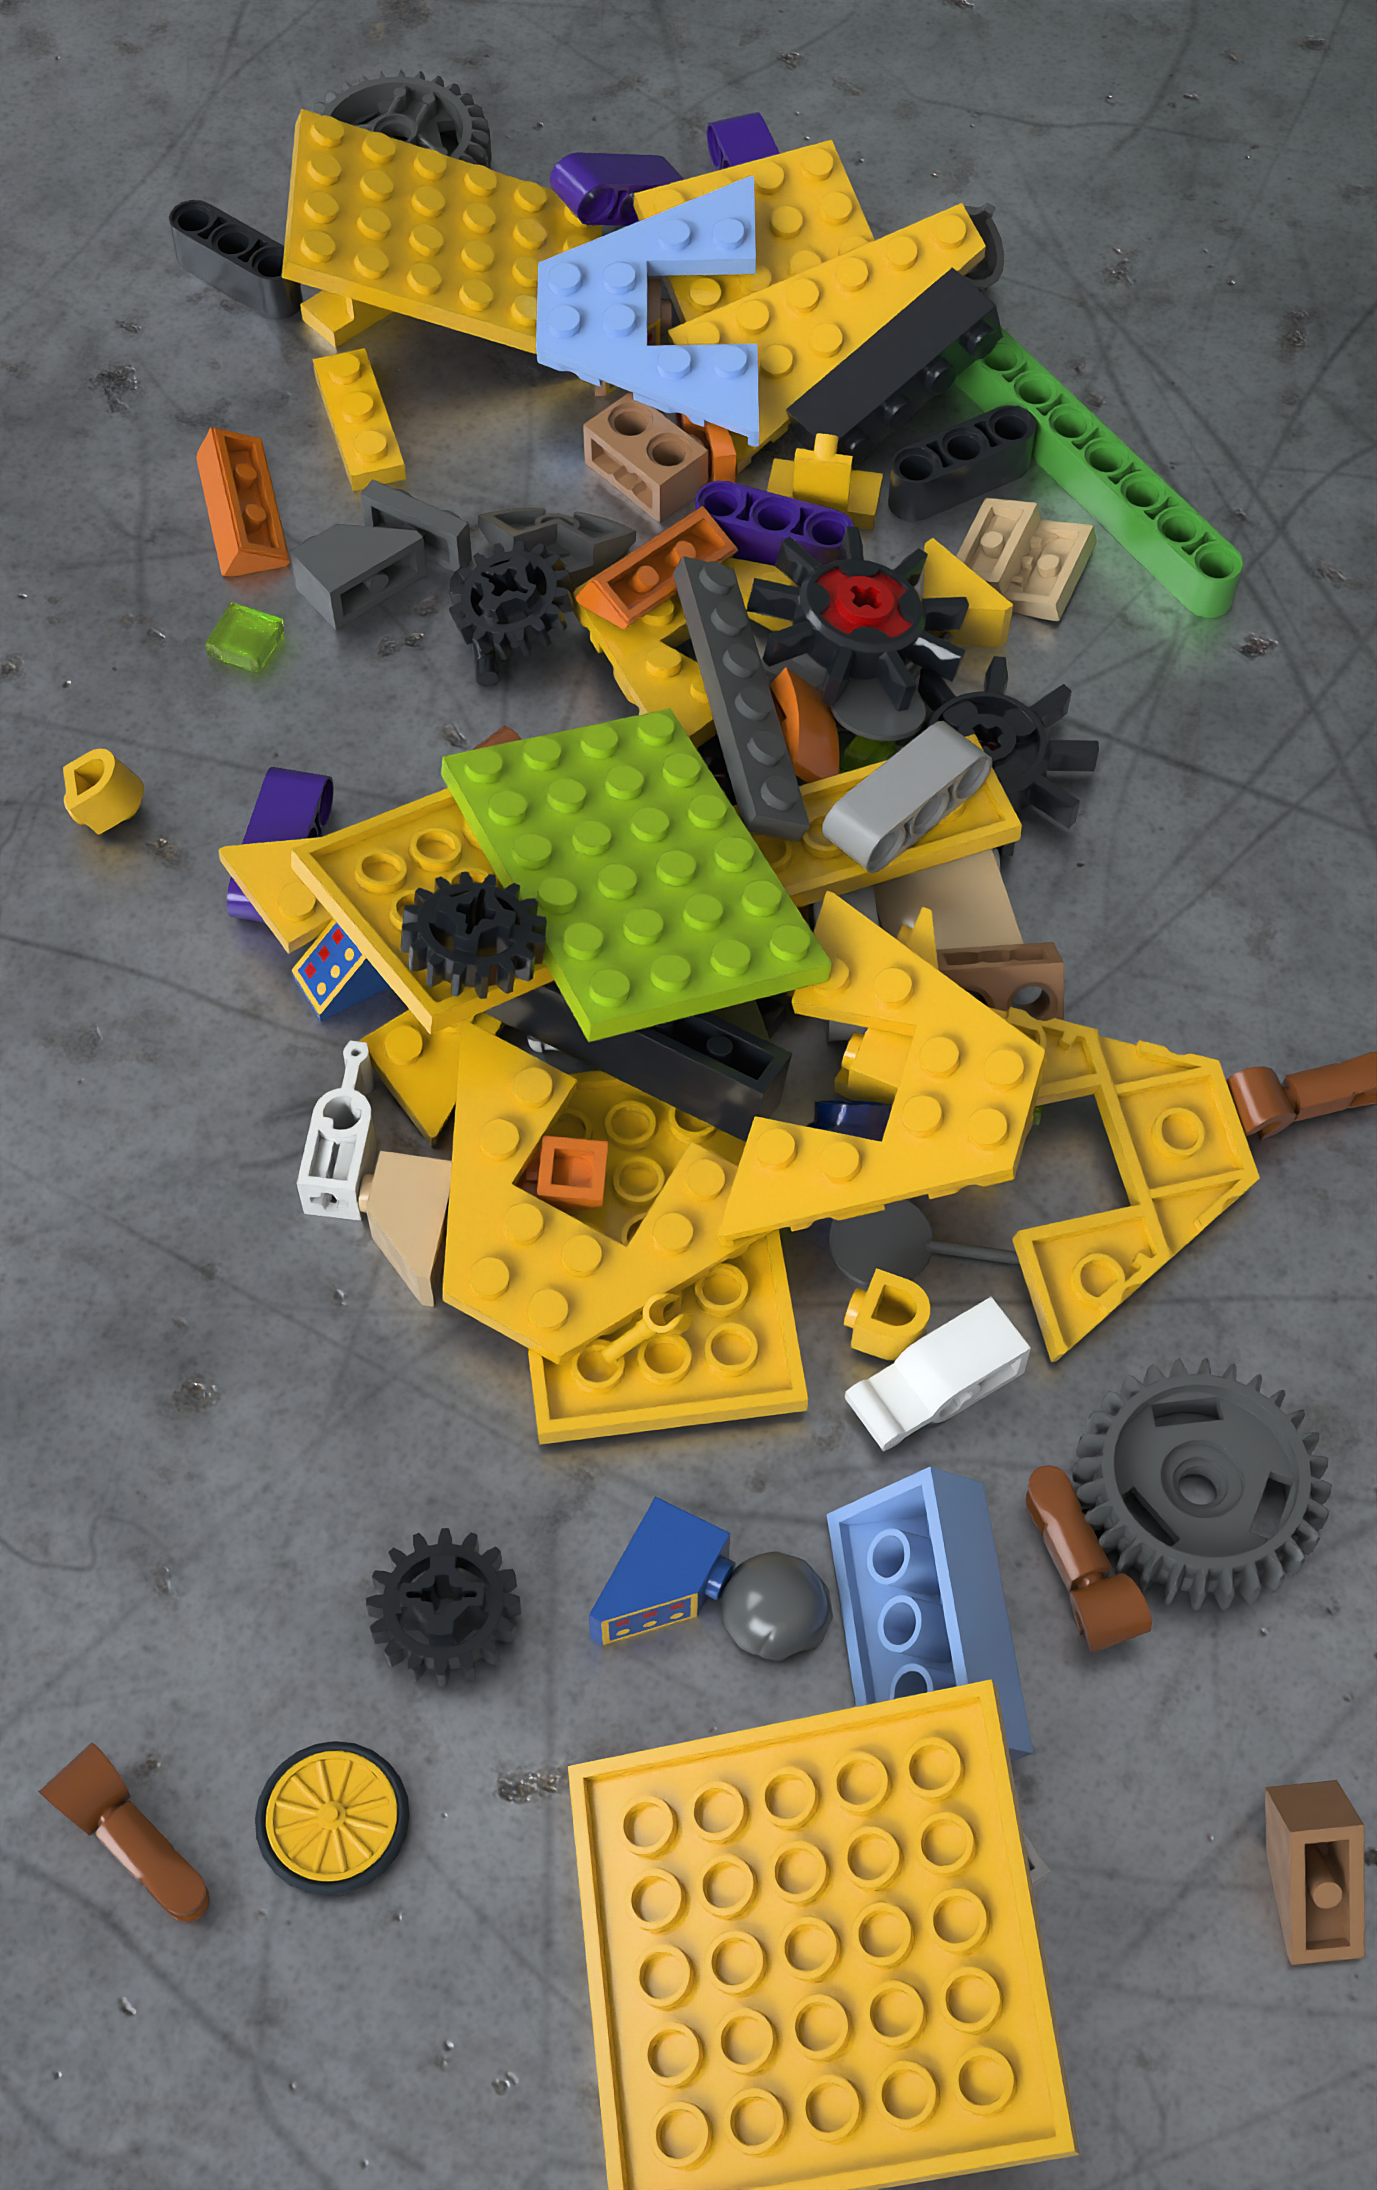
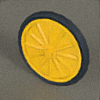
(332, 1818)

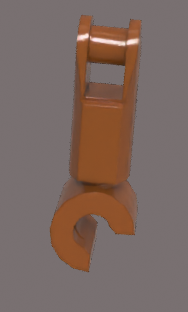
(1270, 1106)
(1102, 1606)
(94, 1799)

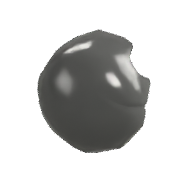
(776, 1606)

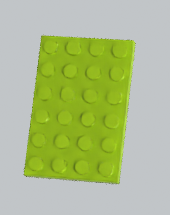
(640, 872)

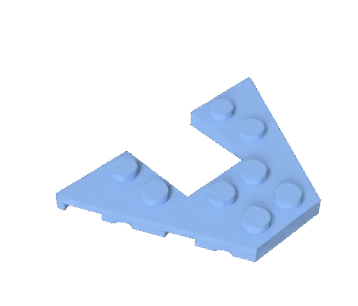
(597, 310)

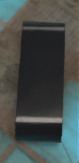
(233, 258)
(961, 463)

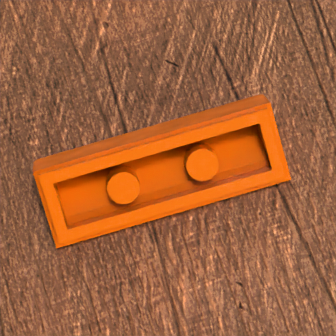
(241, 503)
(646, 575)

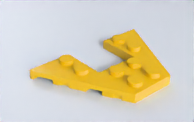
(650, 667)
(409, 1061)
(954, 1114)
(1176, 1156)
(529, 1263)

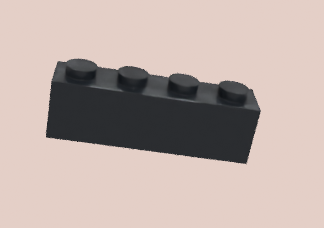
(899, 368)

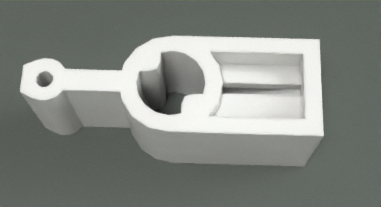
(335, 1157)
(941, 1374)

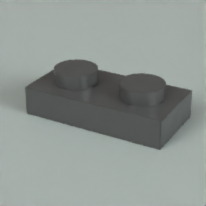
(443, 532)

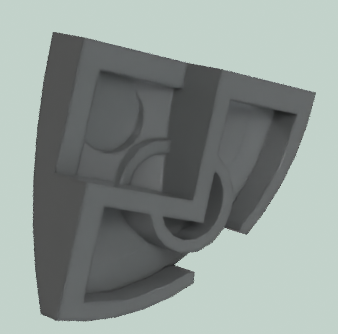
(582, 541)

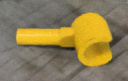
(648, 1326)

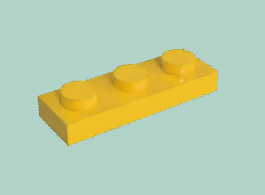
(359, 419)

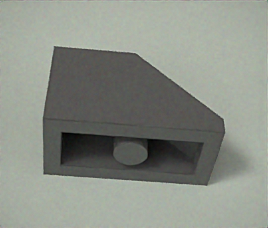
(356, 568)

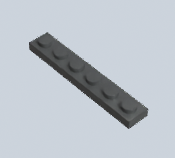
(740, 700)

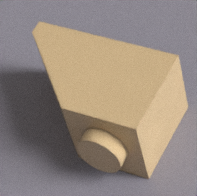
(410, 1217)

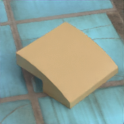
(1027, 557)
(964, 898)

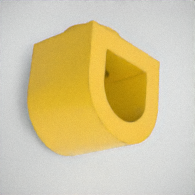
(101, 790)
(887, 1315)

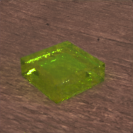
(244, 637)

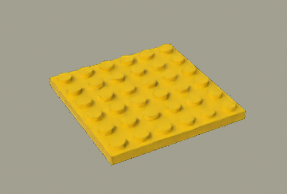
(819, 1954)

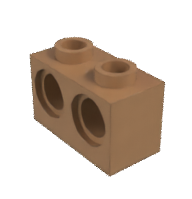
(646, 456)
(1004, 971)

